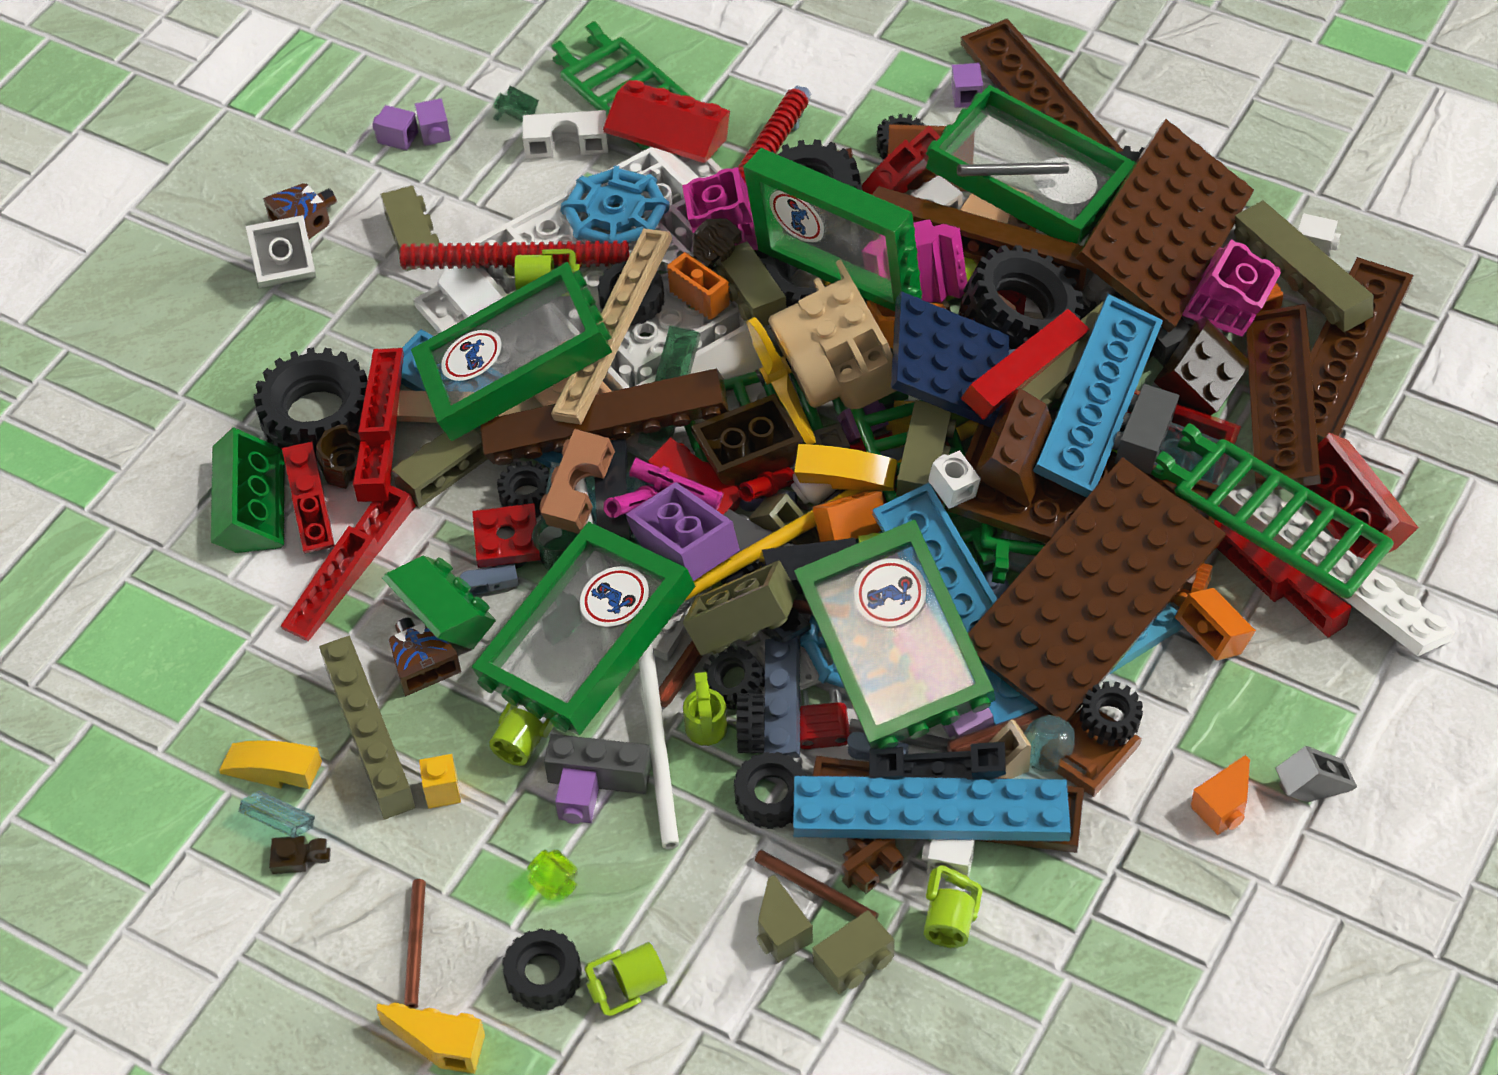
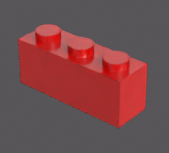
(687, 465)

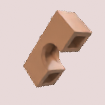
(582, 457)

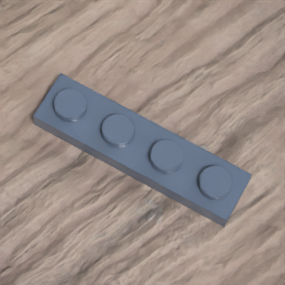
(782, 697)

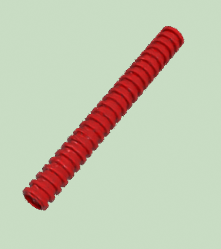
(778, 125)
(505, 254)

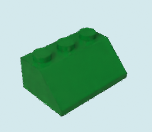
(441, 600)

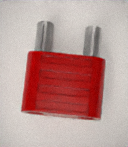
(824, 723)

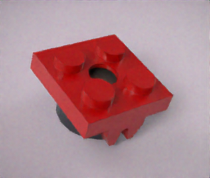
(505, 535)

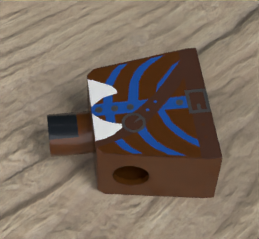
(301, 201)
(421, 656)

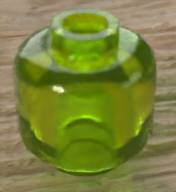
(552, 874)

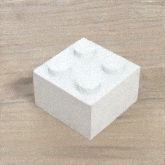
(280, 251)

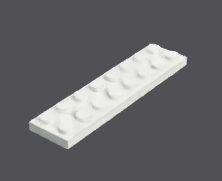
(1376, 597)

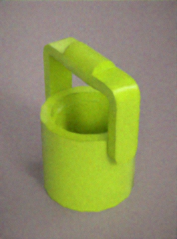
(534, 266)
(704, 713)
(518, 735)
(950, 909)
(635, 972)

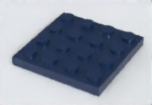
(942, 355)

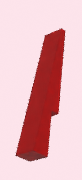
(1024, 364)
(378, 425)
(347, 563)
(1282, 580)

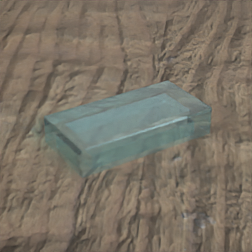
(276, 814)

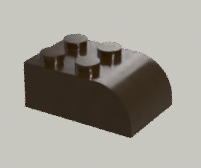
(1203, 368)
(749, 440)

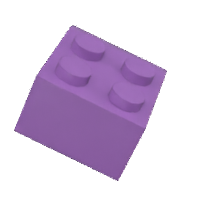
(684, 530)

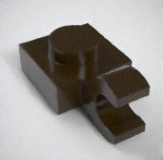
(292, 854)

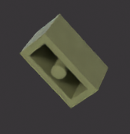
(853, 952)

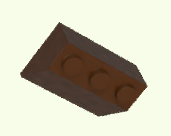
(1015, 447)

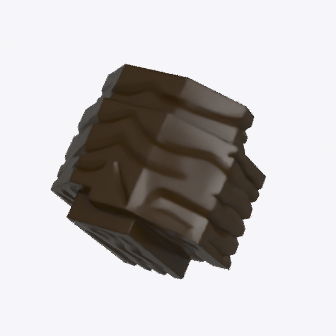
(715, 241)
(338, 455)

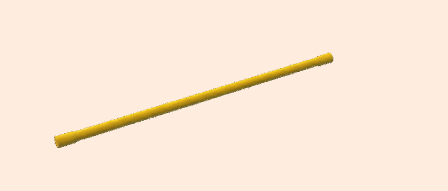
(785, 534)

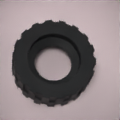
(651, 302)
(753, 771)
(542, 995)

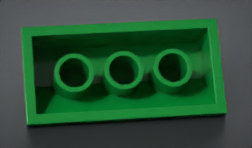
(247, 493)

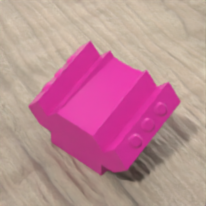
(721, 197)
(940, 261)
(1232, 289)

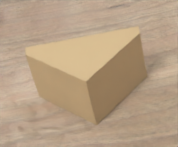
(1016, 749)

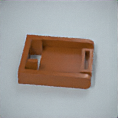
(1096, 759)

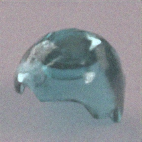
(1050, 741)

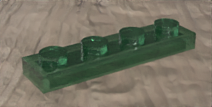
(675, 361)

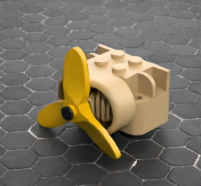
(828, 347)

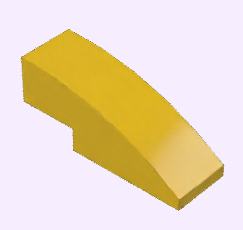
(845, 468)
(272, 763)

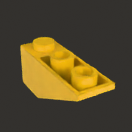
(442, 1038)

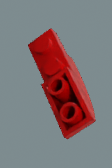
(902, 164)
(308, 497)

